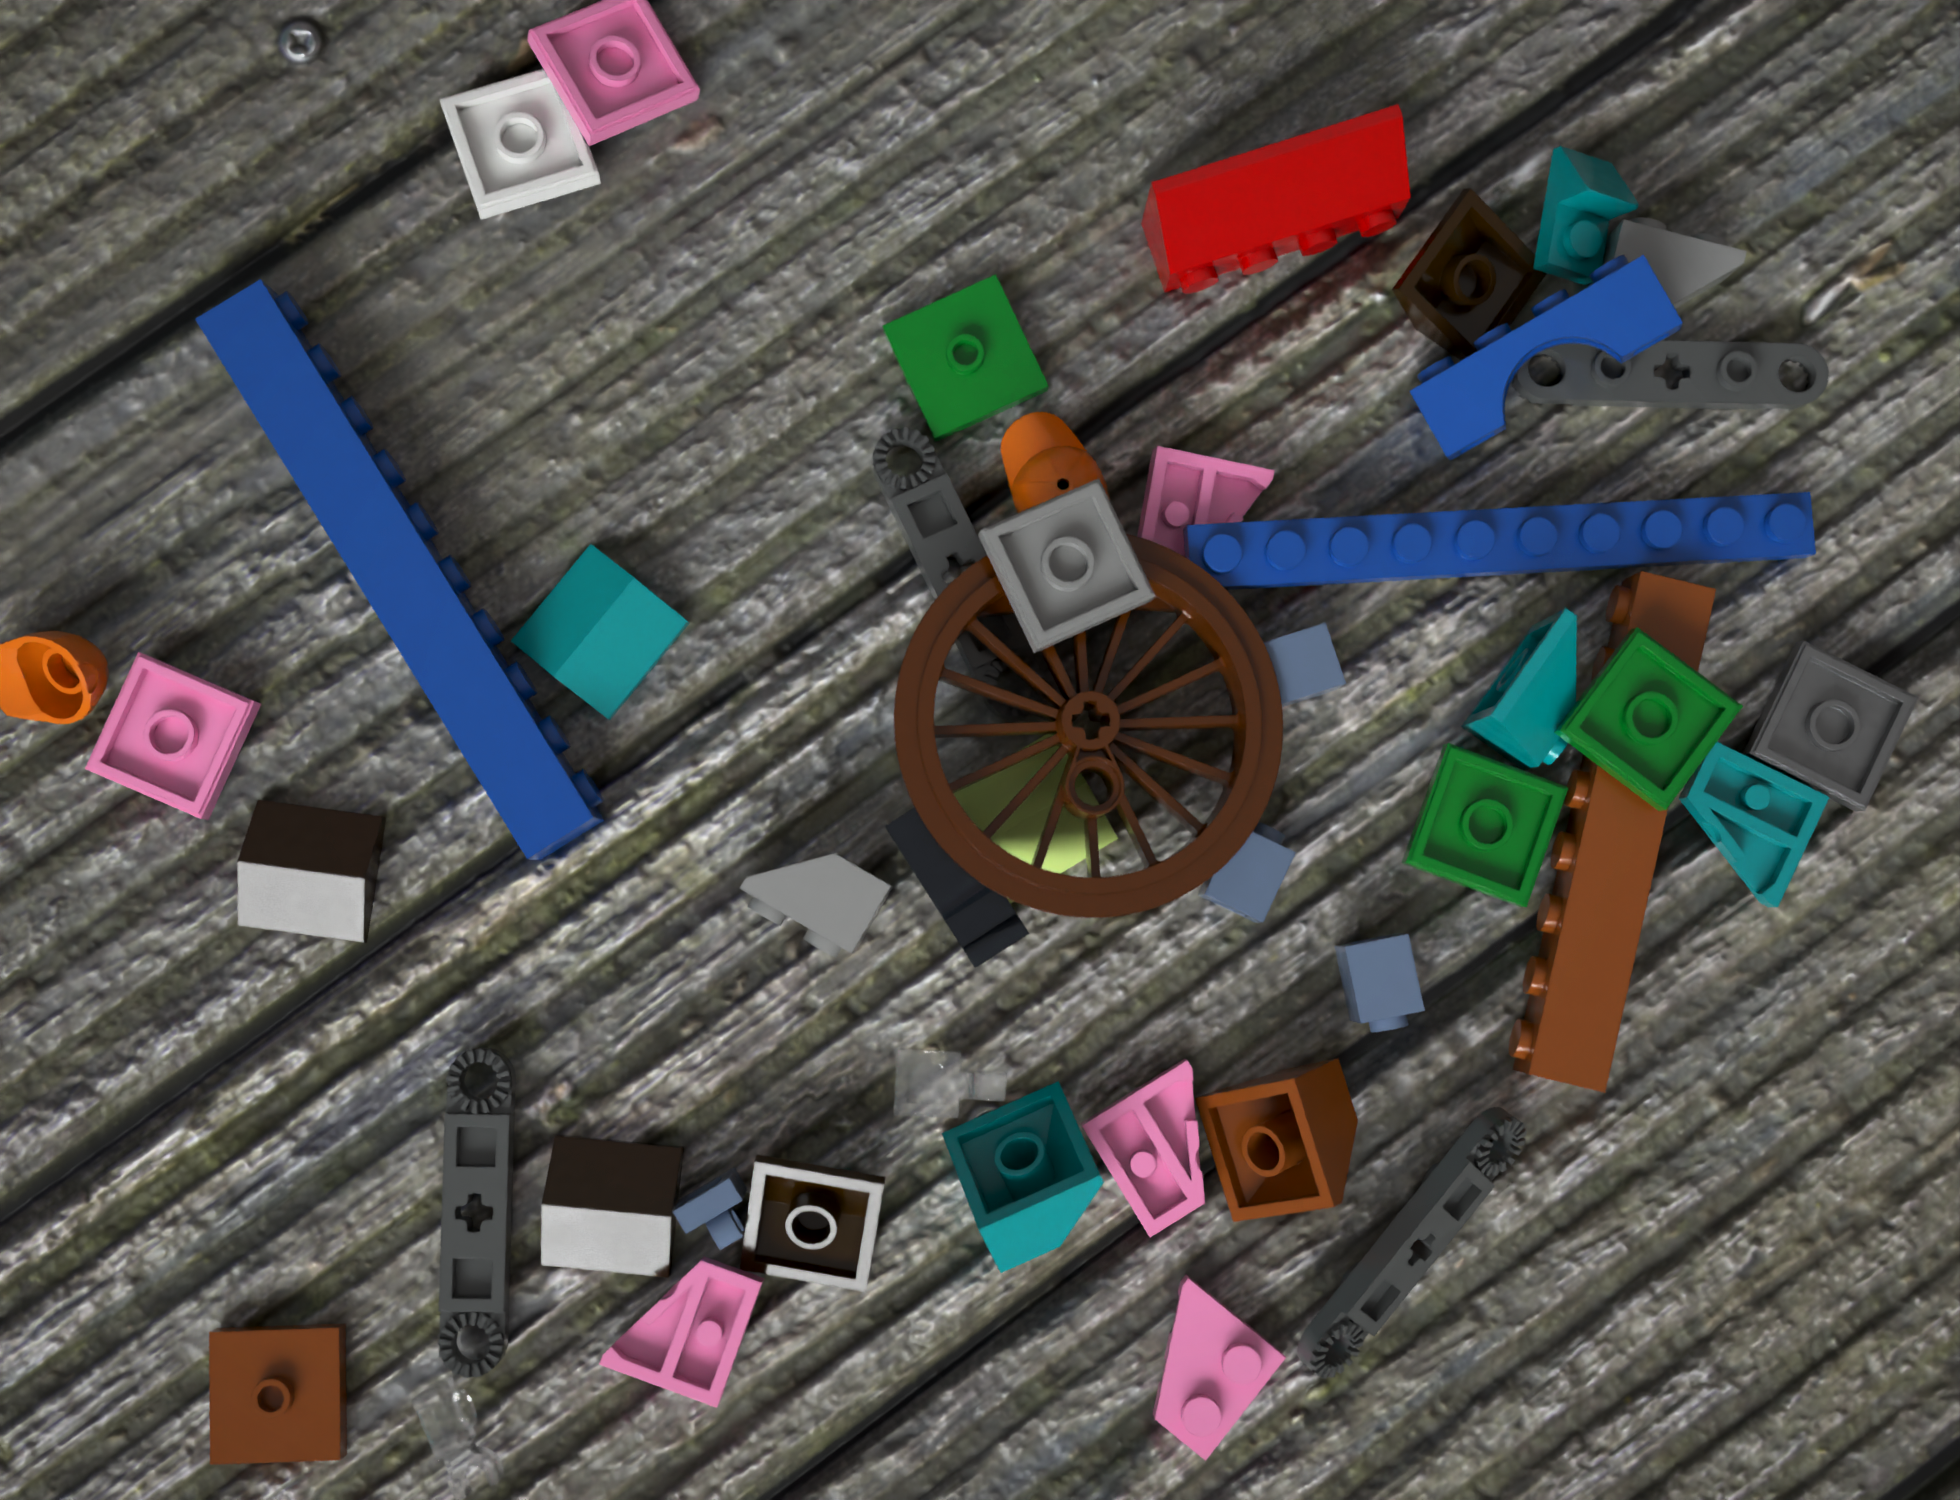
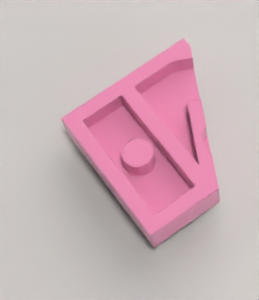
(1195, 490)
(1153, 1147)
(690, 1333)
(1210, 1370)

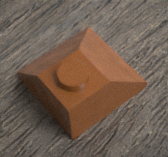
(1282, 1140)

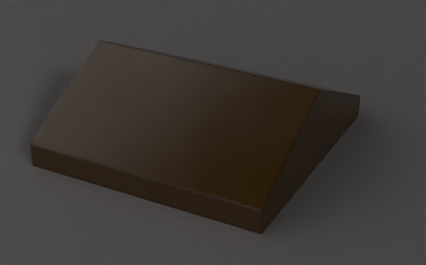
(1467, 277)
(309, 870)
(610, 1206)
(812, 1223)

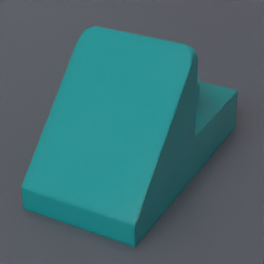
(1576, 214)

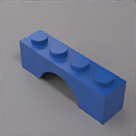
(1616, 314)

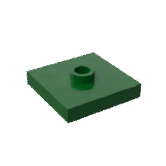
(965, 358)
(1648, 719)
(1485, 825)

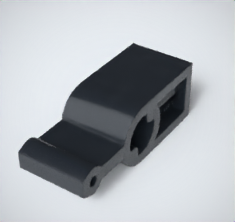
(975, 914)

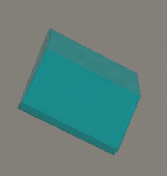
(600, 632)

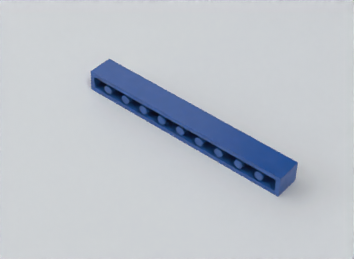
(401, 570)

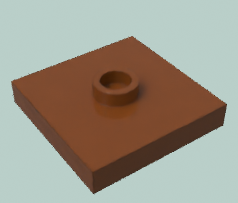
(277, 1394)

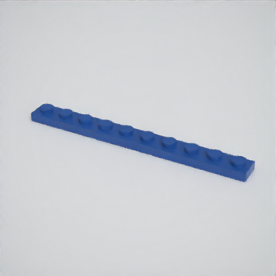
(1503, 541)

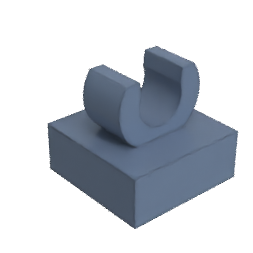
(714, 1207)

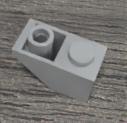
(1680, 262)
(824, 895)

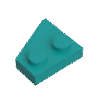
(1753, 818)

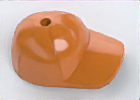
(1041, 453)
(51, 677)

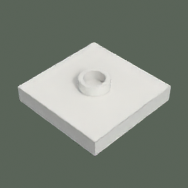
(518, 143)

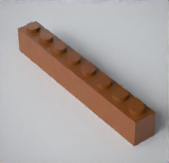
(1602, 871)

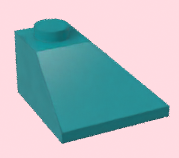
(1531, 695)
(1024, 1174)

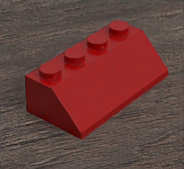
(1278, 201)

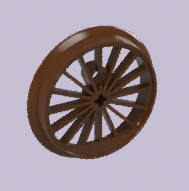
(1247, 787)

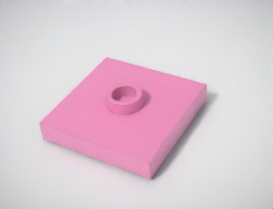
(613, 66)
(173, 736)

